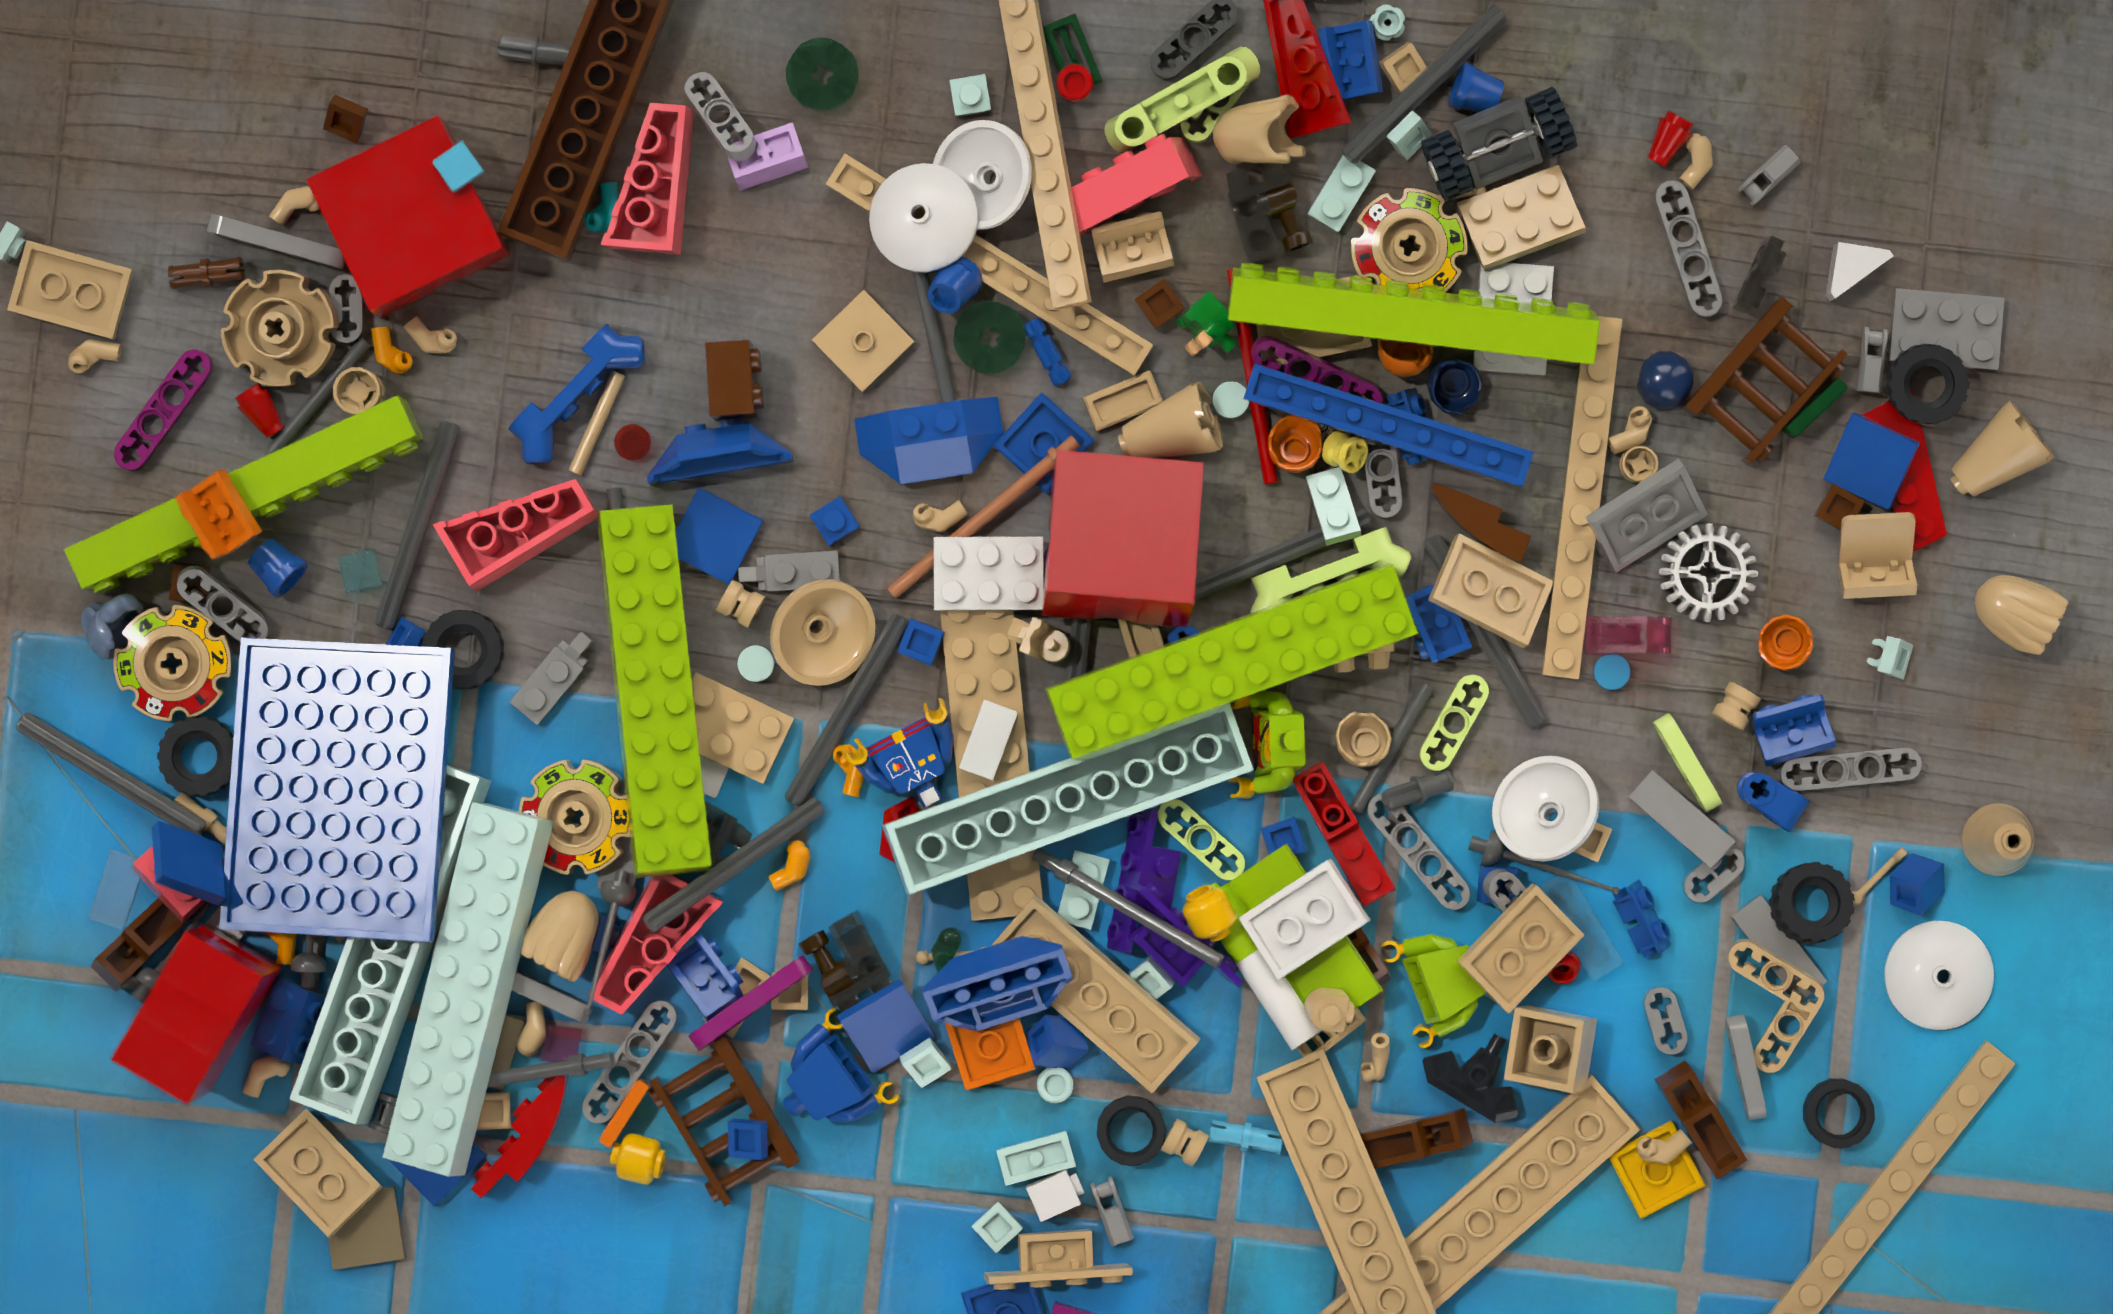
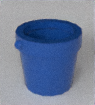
(1474, 89)
(954, 285)
(277, 567)

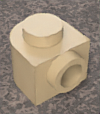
(1329, 1009)

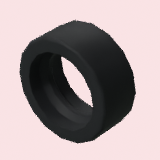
(1858, 1133)
(1138, 1157)

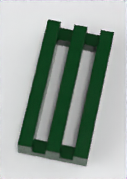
(1060, 25)
(1815, 408)

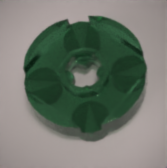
(804, 64)
(969, 332)

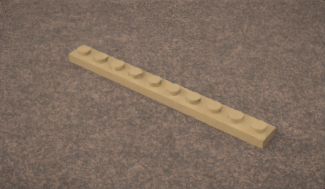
(1046, 149)
(1014, 280)
(1580, 499)
(1896, 1182)

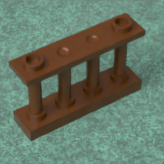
(1730, 375)
(740, 1089)

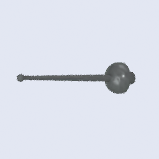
(1494, 850)
(618, 894)
(308, 964)
(149, 976)

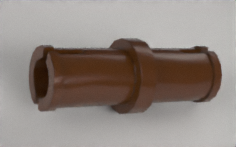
(206, 273)

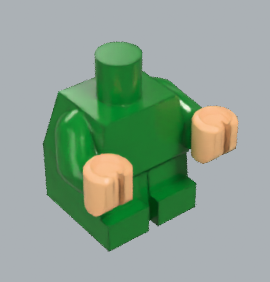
(1209, 325)

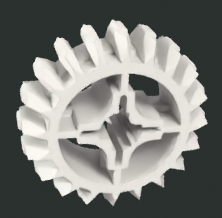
(1708, 555)

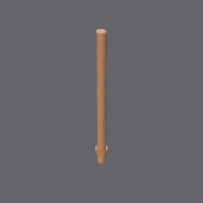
(986, 514)

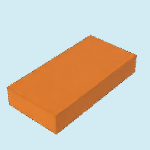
(624, 1112)

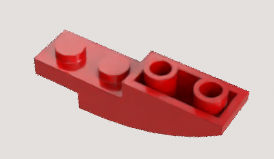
(1343, 834)
(535, 1125)

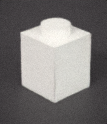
(1055, 1194)

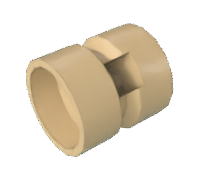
(358, 390)

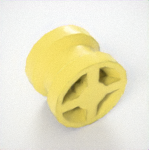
(1345, 451)

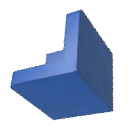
(1917, 884)
(1055, 1043)

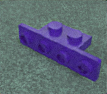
(1143, 865)
(1171, 958)

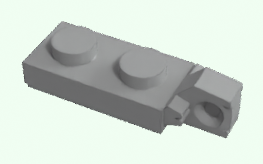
(792, 570)
(552, 679)

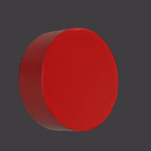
(1074, 83)

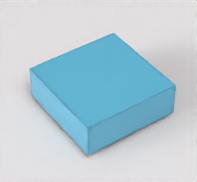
(458, 166)

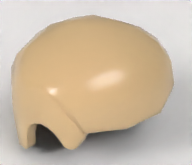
(1363, 739)

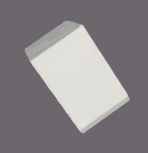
(1851, 264)

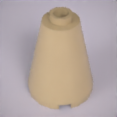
(1174, 427)
(2000, 453)
(1986, 839)

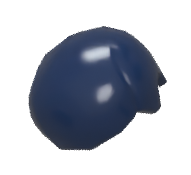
(1665, 380)
(1454, 385)

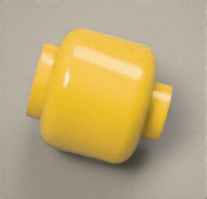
(1209, 913)
(638, 1159)

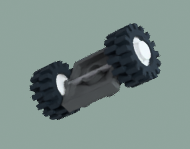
(1498, 143)

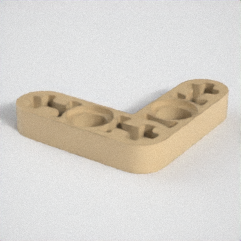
(1791, 1005)

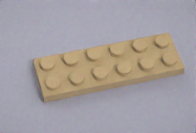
(1108, 1002)

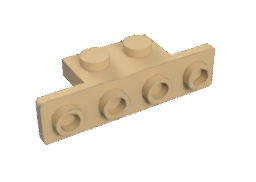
(1056, 1257)

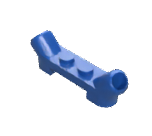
(536, 426)

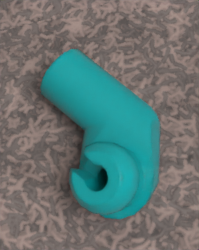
(600, 217)

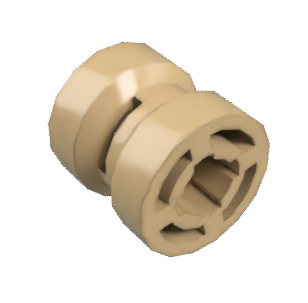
(1644, 464)
(748, 607)
(1736, 706)
(1177, 1137)

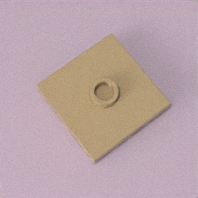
(863, 341)

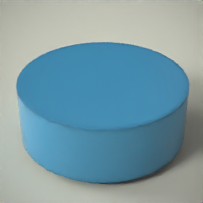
(1611, 671)

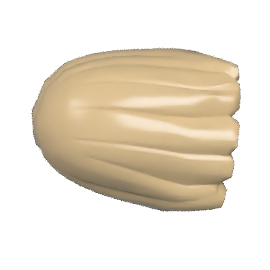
(1257, 132)
(2020, 612)
(563, 934)

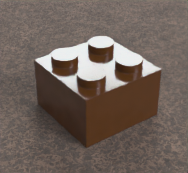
(732, 379)

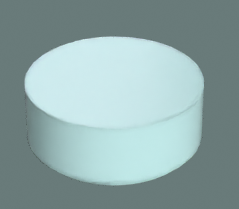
(1229, 400)
(755, 663)
(1054, 1084)

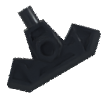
(1474, 1081)

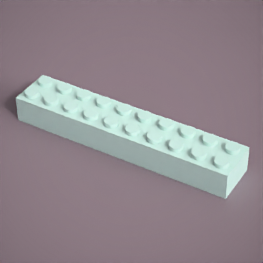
(1066, 798)
(468, 989)
(376, 990)

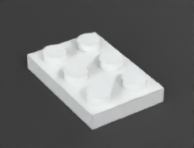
(1526, 283)
(988, 573)
(1304, 919)

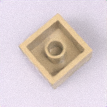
(1550, 1049)

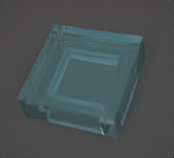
(360, 570)

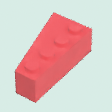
(1133, 180)
(655, 185)
(514, 531)
(643, 953)

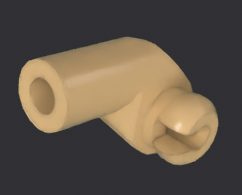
(1701, 160)
(936, 519)
(1662, 1151)

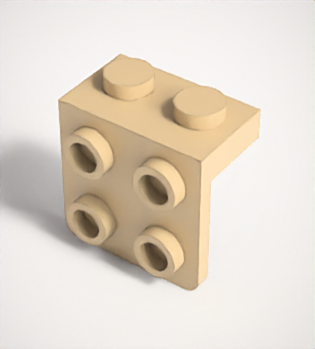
(1877, 555)

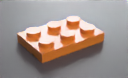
(990, 1053)

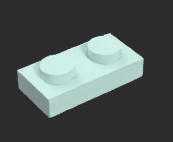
(1341, 193)
(1333, 506)
(1077, 905)
(1036, 1158)

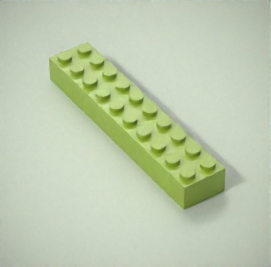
(1413, 314)
(264, 486)
(1231, 661)
(653, 691)

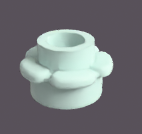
(1393, 14)

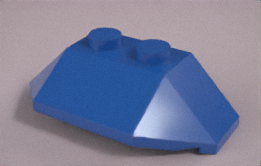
(930, 439)
(717, 451)
(998, 983)

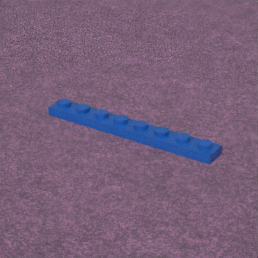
(1388, 425)

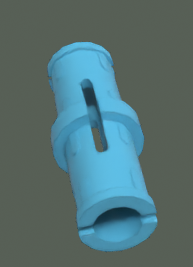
(1245, 1136)

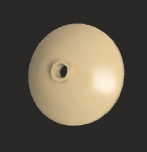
(838, 641)

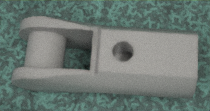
(1772, 171)
(1872, 367)
(1113, 1217)

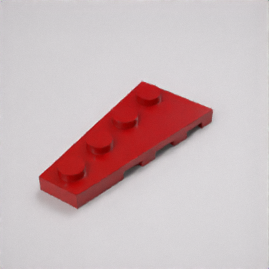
(1303, 70)
(1918, 489)

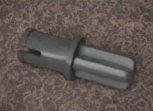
(533, 50)
(1418, 789)

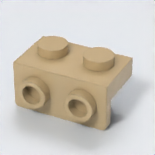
(1132, 246)

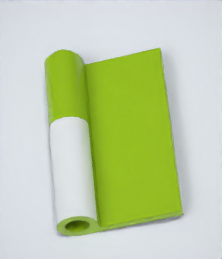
(1285, 998)

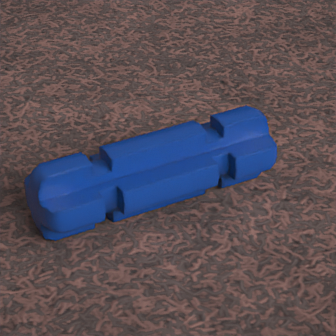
(1047, 351)

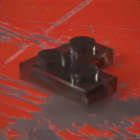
(1766, 262)

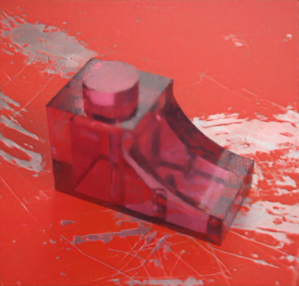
(1628, 634)

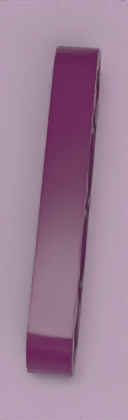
(1319, 367)
(158, 406)
(750, 1003)

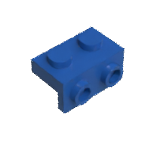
(1352, 58)
(1438, 628)
(1793, 729)
(705, 977)
(288, 1021)

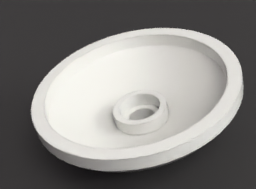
(979, 151)
(937, 237)
(1532, 795)
(1913, 972)

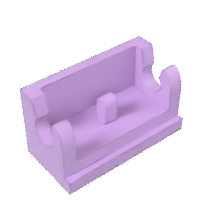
(775, 156)

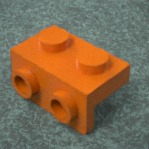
(218, 515)

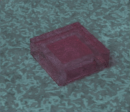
(560, 1042)

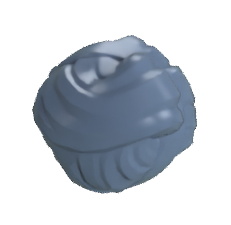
(106, 621)

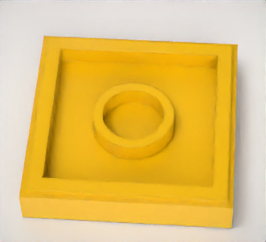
(1655, 1184)

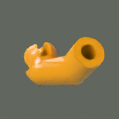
(387, 354)
(854, 778)

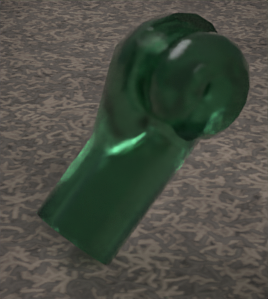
(945, 947)

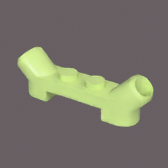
(1182, 99)
(1371, 551)

